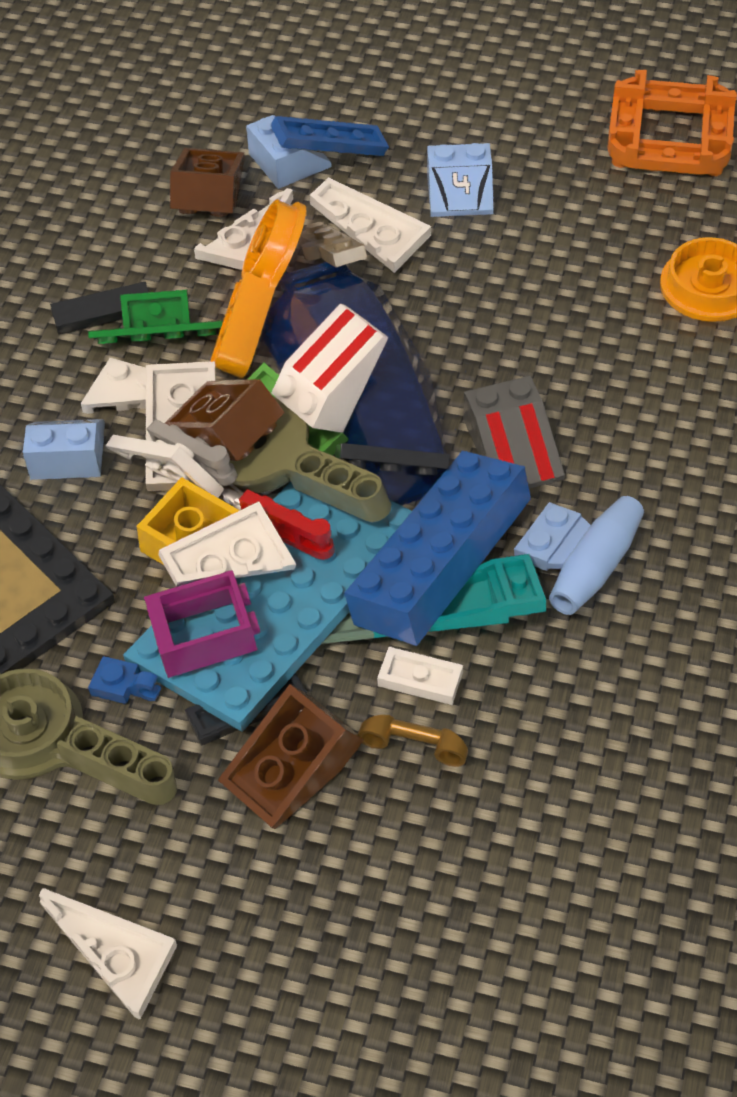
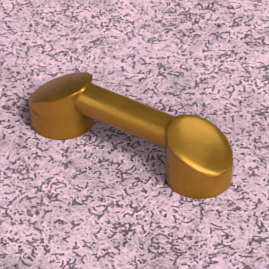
(449, 749)

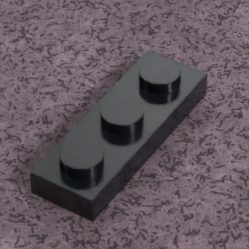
(392, 459)

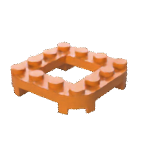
(711, 100)

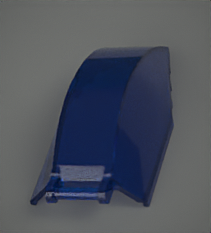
(399, 397)

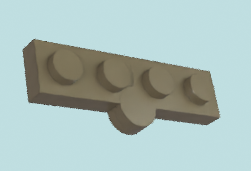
(330, 245)

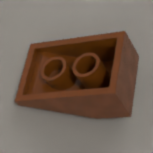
(206, 181)
(229, 415)
(289, 757)

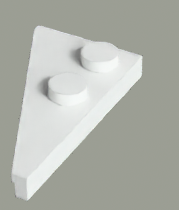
(234, 240)
(119, 386)
(166, 459)
(120, 951)

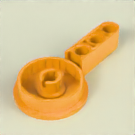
(261, 271)
(702, 279)

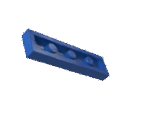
(329, 136)

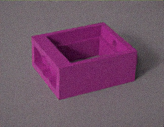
(195, 599)

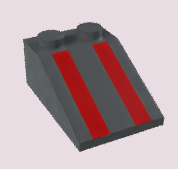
(512, 426)

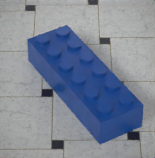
(438, 547)

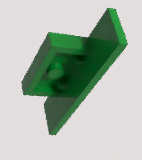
(155, 313)

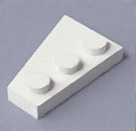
(236, 543)

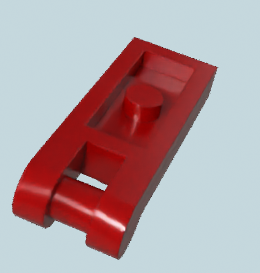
(294, 527)

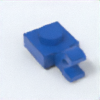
(120, 679)

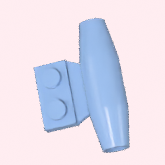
(581, 550)

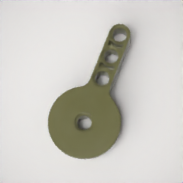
(287, 456)
(61, 733)

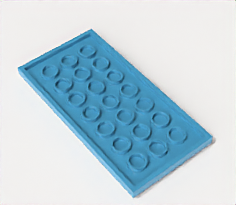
(292, 611)

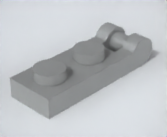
(212, 459)

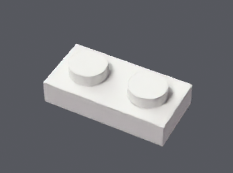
(420, 675)

